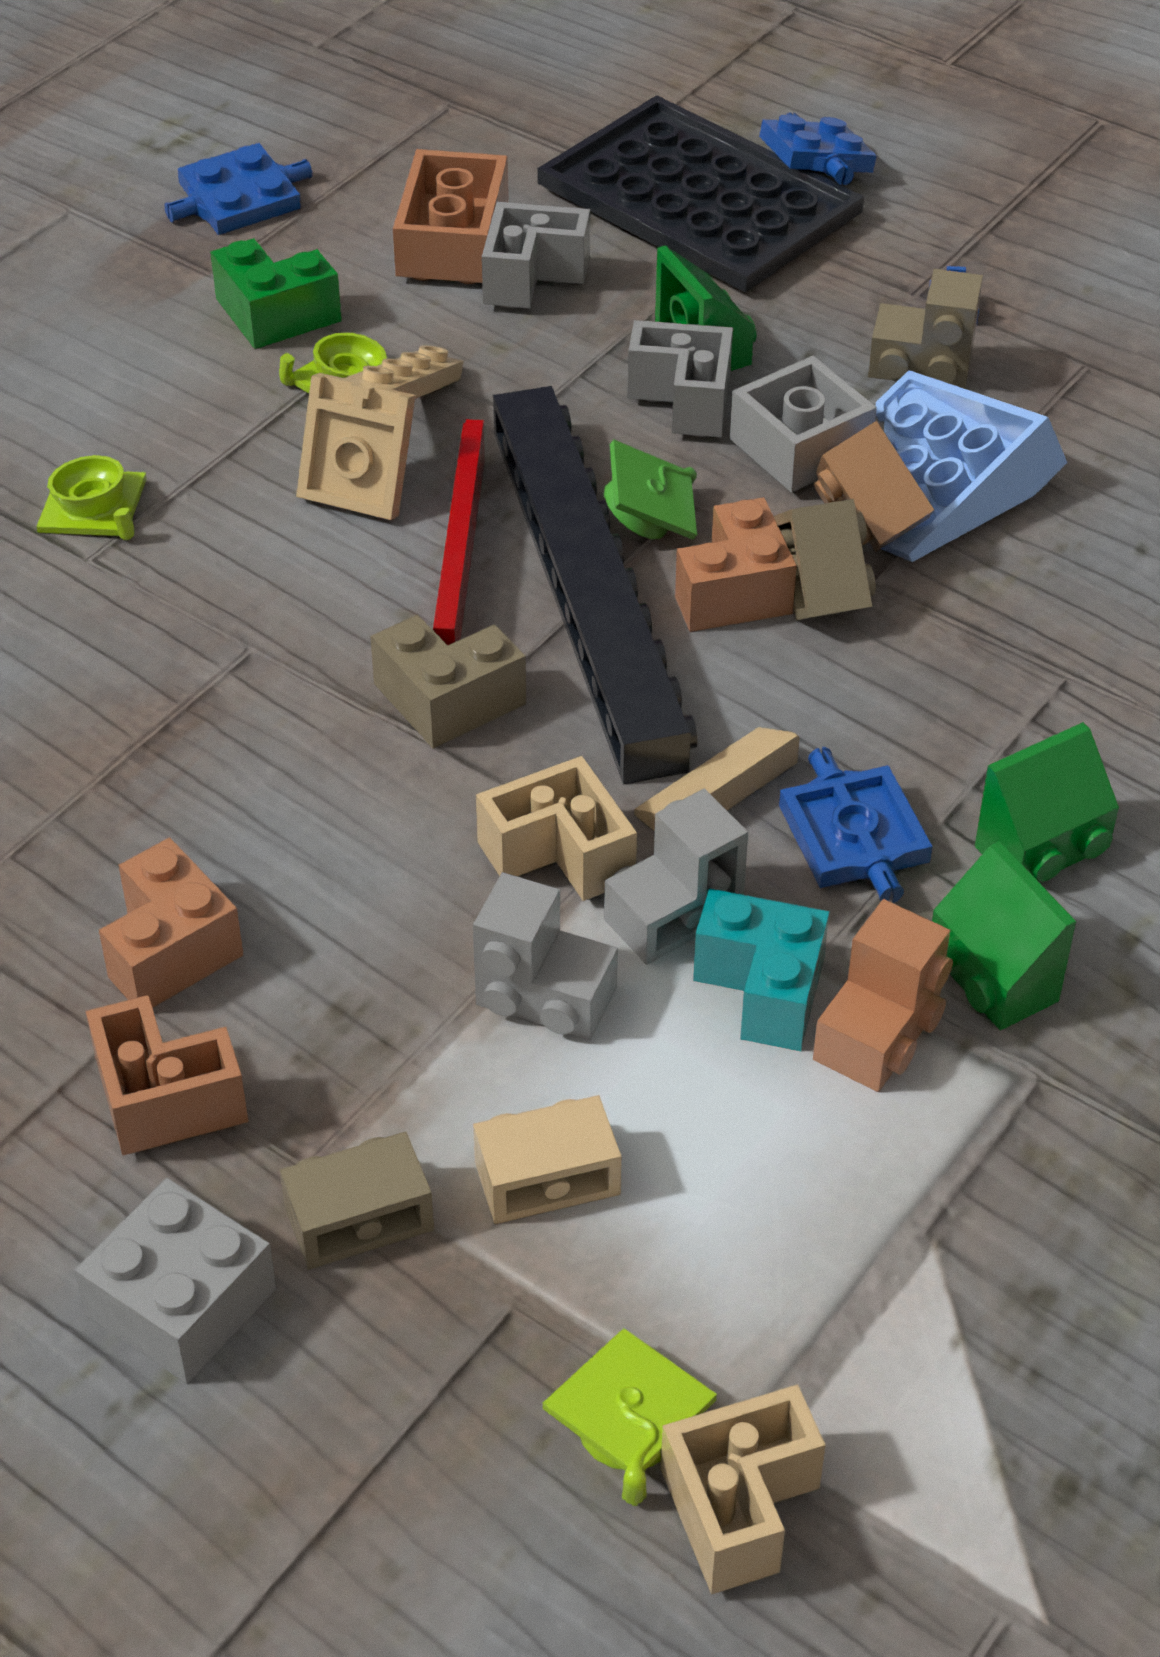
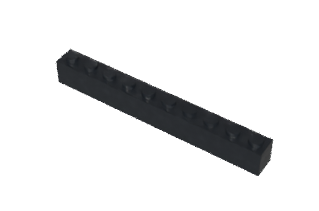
(593, 588)

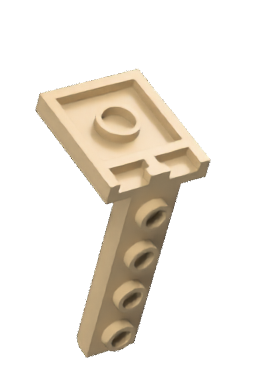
(362, 430)

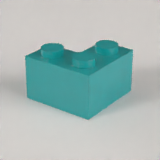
(770, 954)

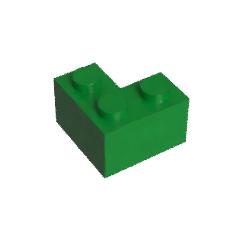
(275, 298)

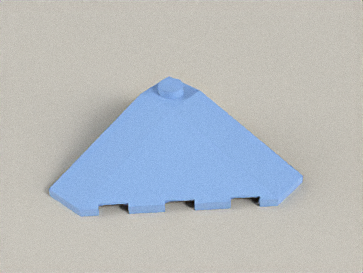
(966, 456)

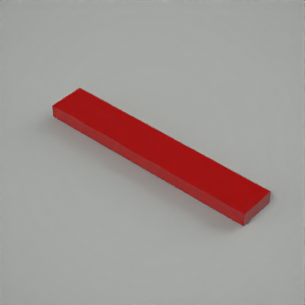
(460, 533)

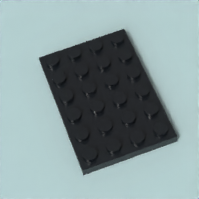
(700, 192)

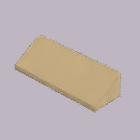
(732, 772)

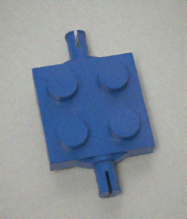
(818, 146)
(238, 189)
(855, 826)

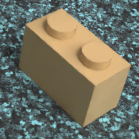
(547, 1159)

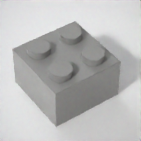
(796, 418)
(176, 1279)

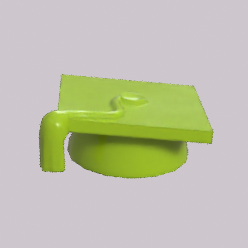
(333, 355)
(92, 498)
(623, 1402)

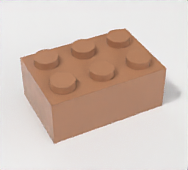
(448, 214)

